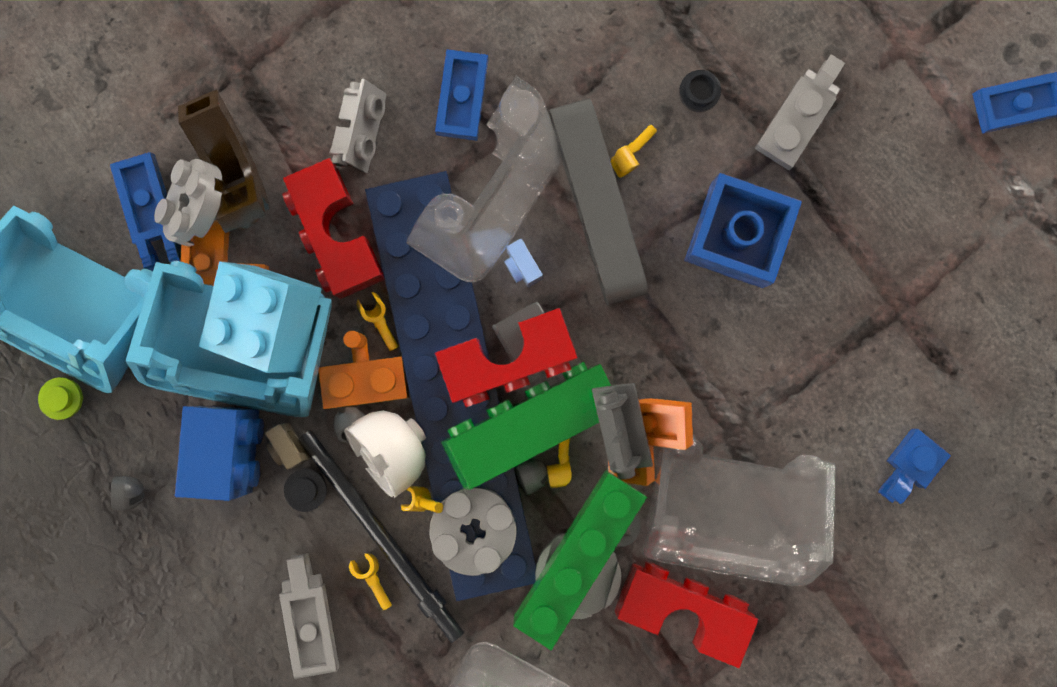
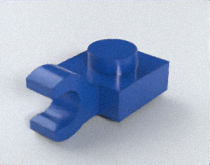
(916, 462)

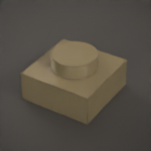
(285, 446)

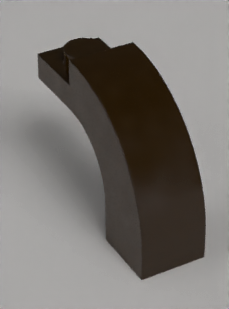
(220, 143)

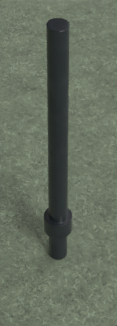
(430, 601)

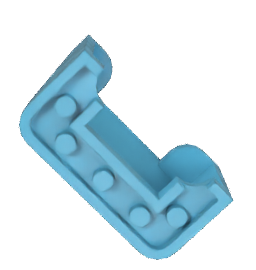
(65, 303)
(169, 357)

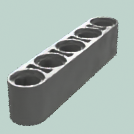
(598, 202)

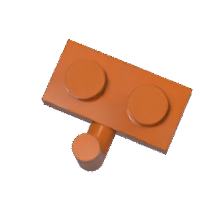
(363, 379)

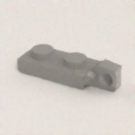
(801, 114)
(307, 620)

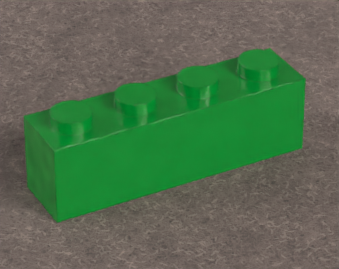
(524, 429)
(578, 560)

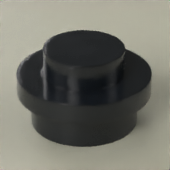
(700, 91)
(305, 490)

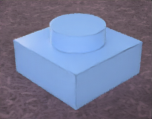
(521, 264)

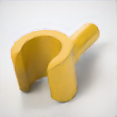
(624, 161)
(376, 316)
(560, 474)
(421, 501)
(371, 579)

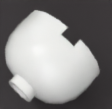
(389, 449)

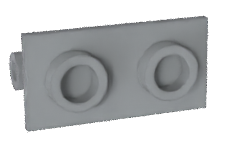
(364, 108)

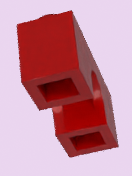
(316, 197)
(471, 374)
(722, 624)

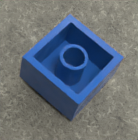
(743, 231)
(218, 452)

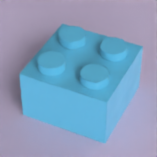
(260, 318)

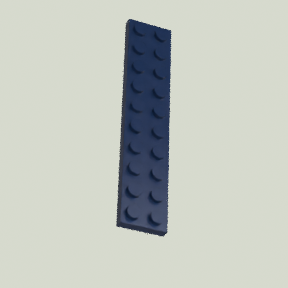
(430, 315)

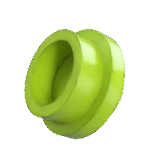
(60, 398)

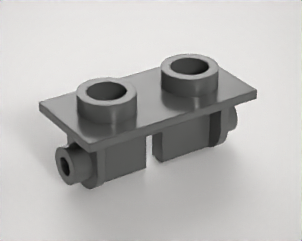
(622, 428)

